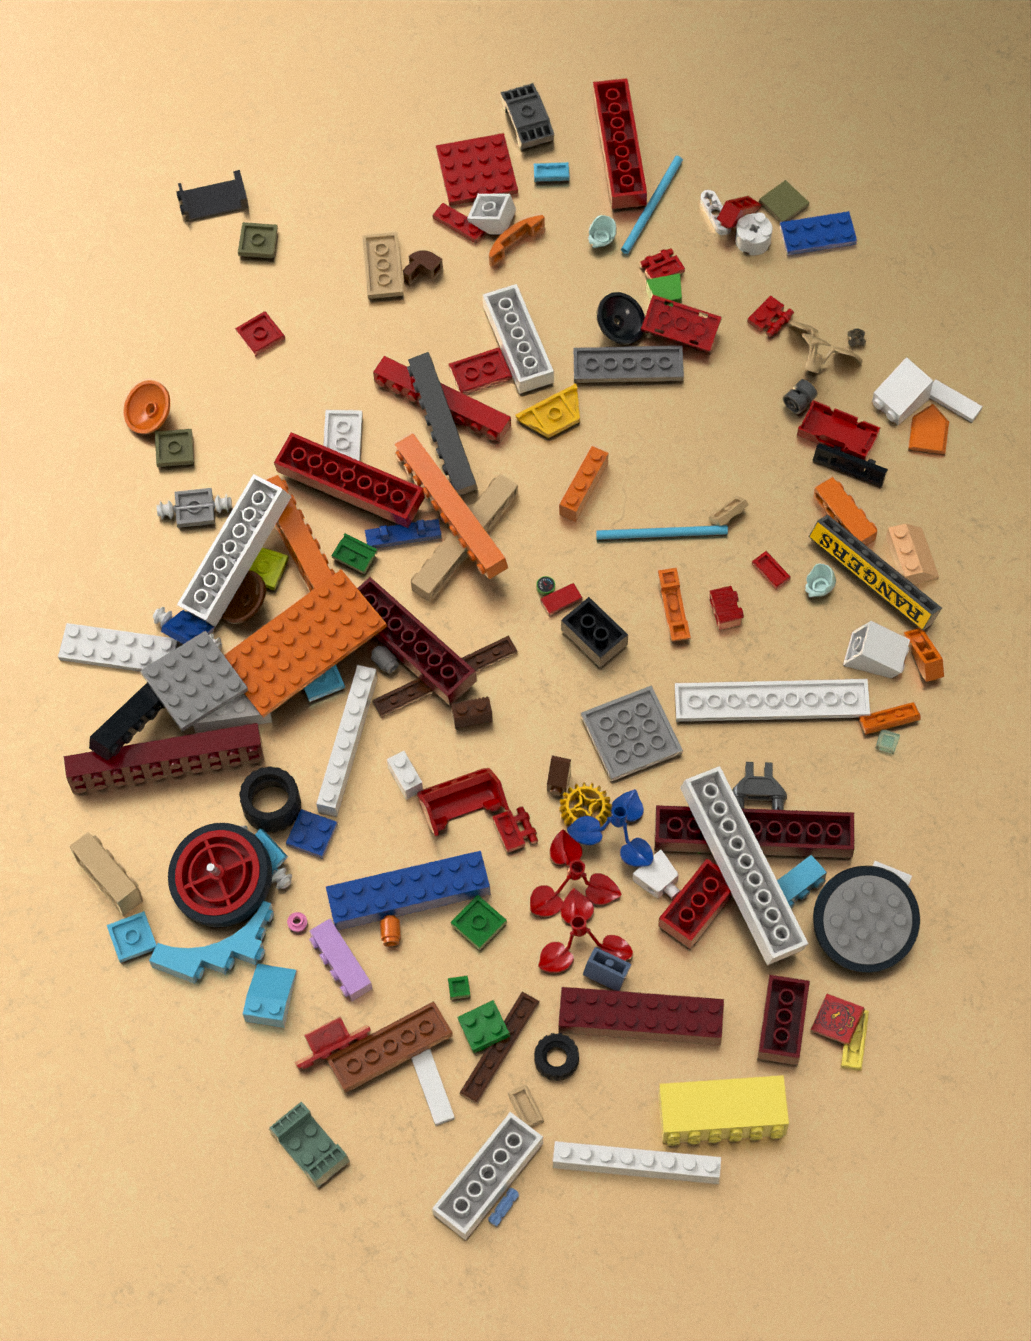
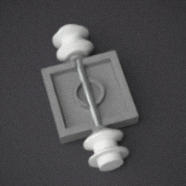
(194, 507)

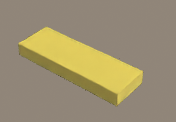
(853, 1053)

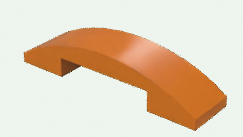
(530, 225)
(673, 605)

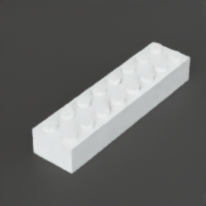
(234, 550)

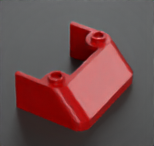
(460, 797)

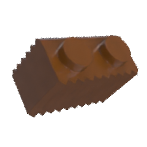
(471, 712)

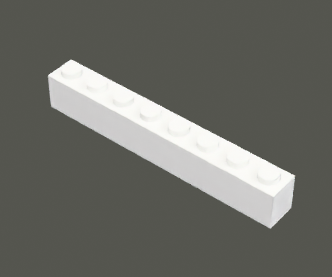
(347, 741)
(636, 1162)

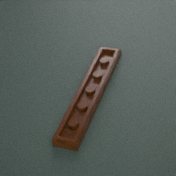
(497, 1053)

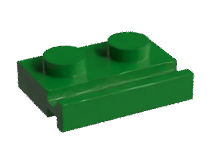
(354, 553)

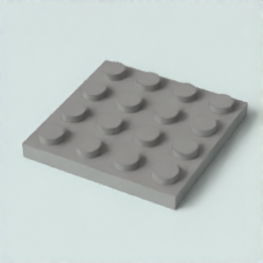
(194, 681)
(631, 733)

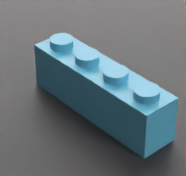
(802, 879)

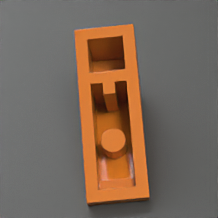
(925, 655)

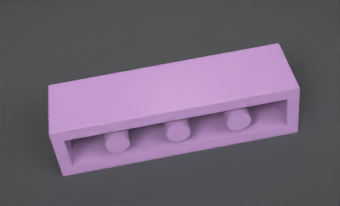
(340, 959)

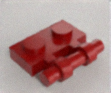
(667, 267)
(766, 313)
(509, 832)

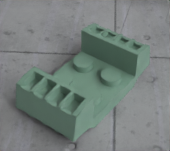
(309, 1145)

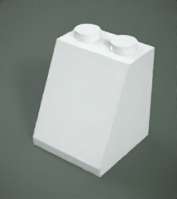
(903, 392)
(877, 650)

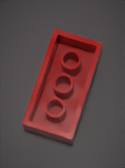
(696, 905)

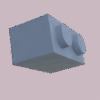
(606, 969)

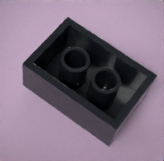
(594, 632)

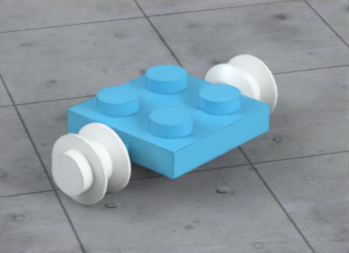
(277, 857)

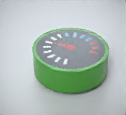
(545, 585)

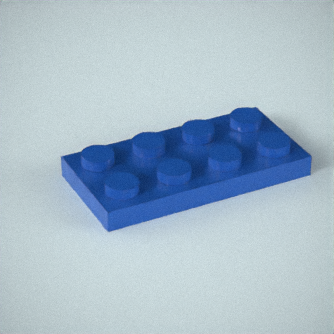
(818, 233)

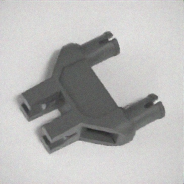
(760, 787)

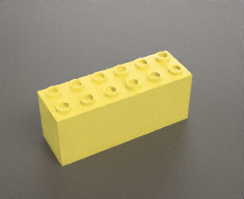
(723, 1110)

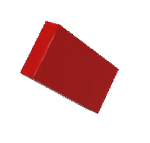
(771, 570)
(561, 599)

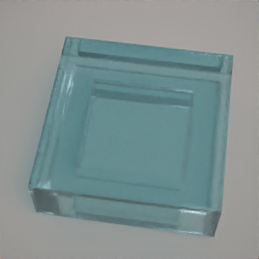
(887, 741)

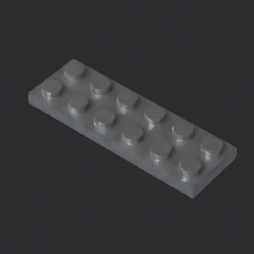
(628, 364)

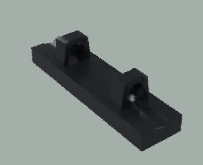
(850, 464)

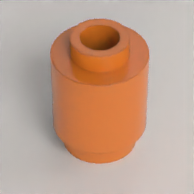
(390, 930)

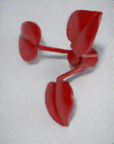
(566, 850)
(576, 911)

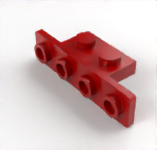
(328, 1038)

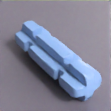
(503, 1206)

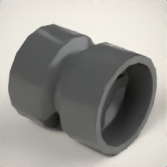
(798, 397)

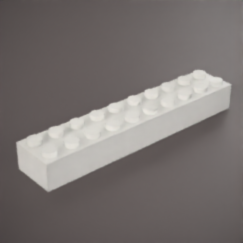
(743, 865)

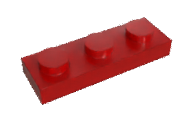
(457, 222)

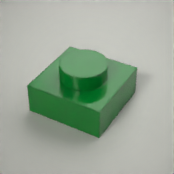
(459, 987)

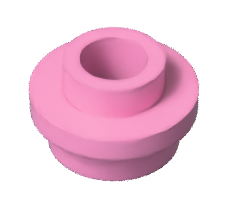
(297, 927)

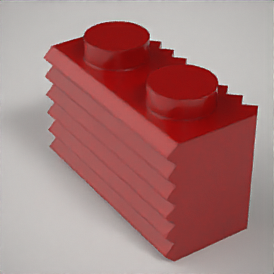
(725, 607)

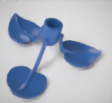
(624, 808)

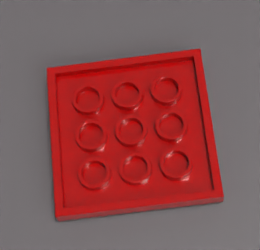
(476, 168)

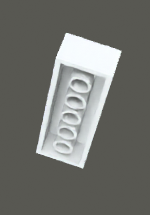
(518, 338)
(487, 1175)

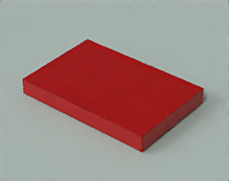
(480, 371)

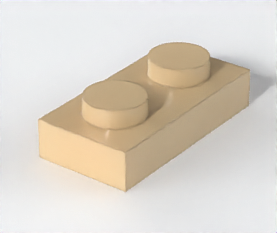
(729, 510)

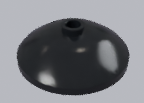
(626, 314)

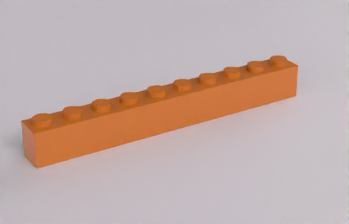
(451, 506)

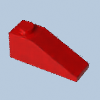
(736, 209)

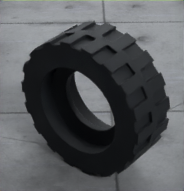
(556, 1072)

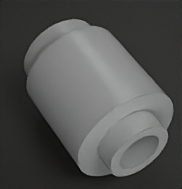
(384, 659)

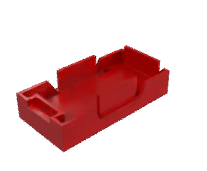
(681, 323)
(838, 429)

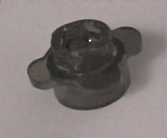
(856, 333)

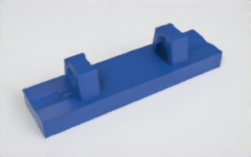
(402, 535)

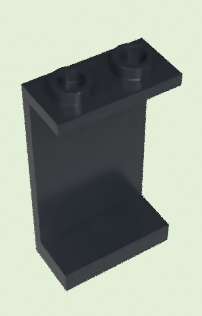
(213, 199)

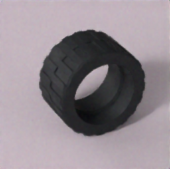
(263, 779)

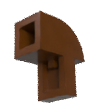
(422, 263)

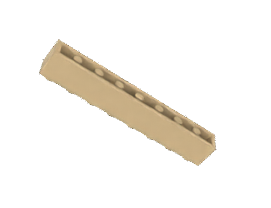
(450, 554)

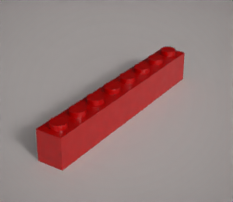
(463, 408)

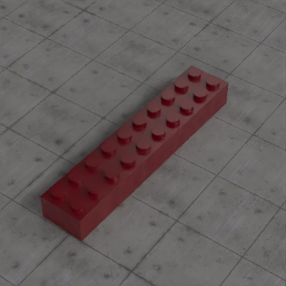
(165, 758)
(775, 830)

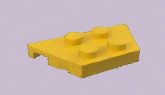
(552, 413)

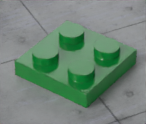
(478, 922)
(483, 1026)

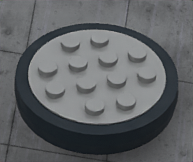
(866, 918)

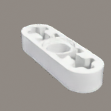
(715, 205)

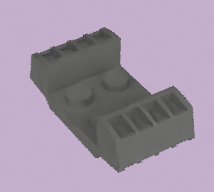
(527, 115)

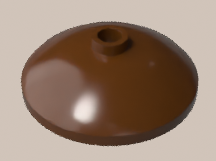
(246, 600)

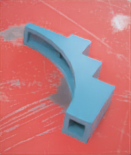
(190, 962)

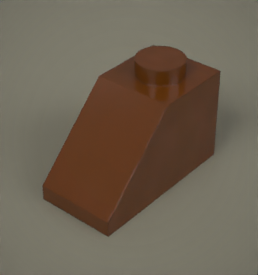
(559, 775)

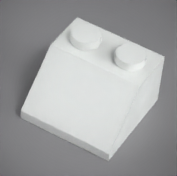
(492, 212)

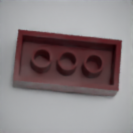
(783, 1020)

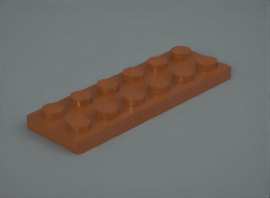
(389, 1047)

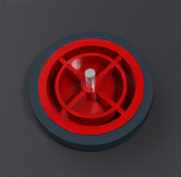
(220, 875)

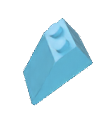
(269, 995)

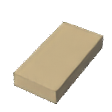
(525, 1106)

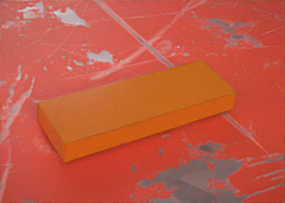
(889, 718)

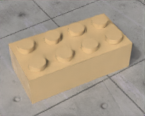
(106, 873)

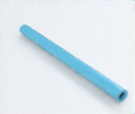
(651, 205)
(661, 532)

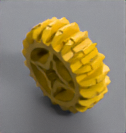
(599, 800)

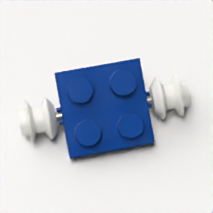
(183, 626)

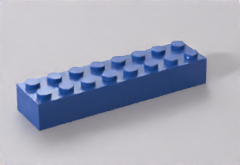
(408, 890)

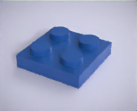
(311, 833)

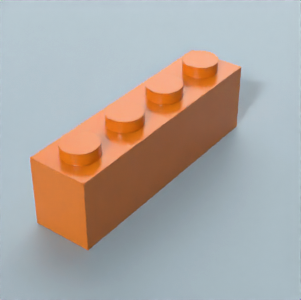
(583, 484)
(844, 510)

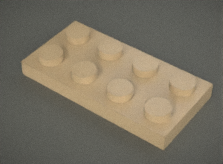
(382, 265)

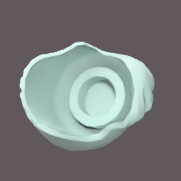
(602, 231)
(820, 581)

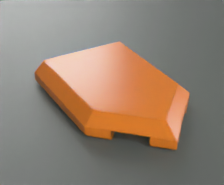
(929, 431)

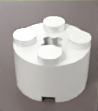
(753, 234)

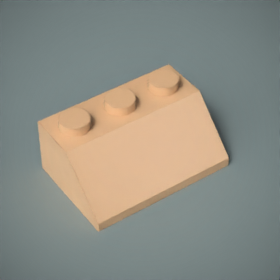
(911, 553)

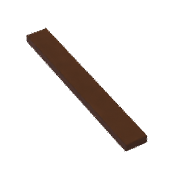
(418, 689)

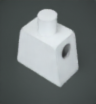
(658, 877)

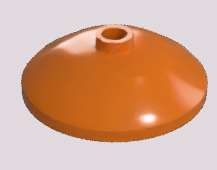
(147, 407)

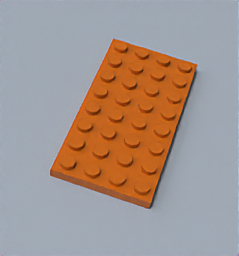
(304, 642)

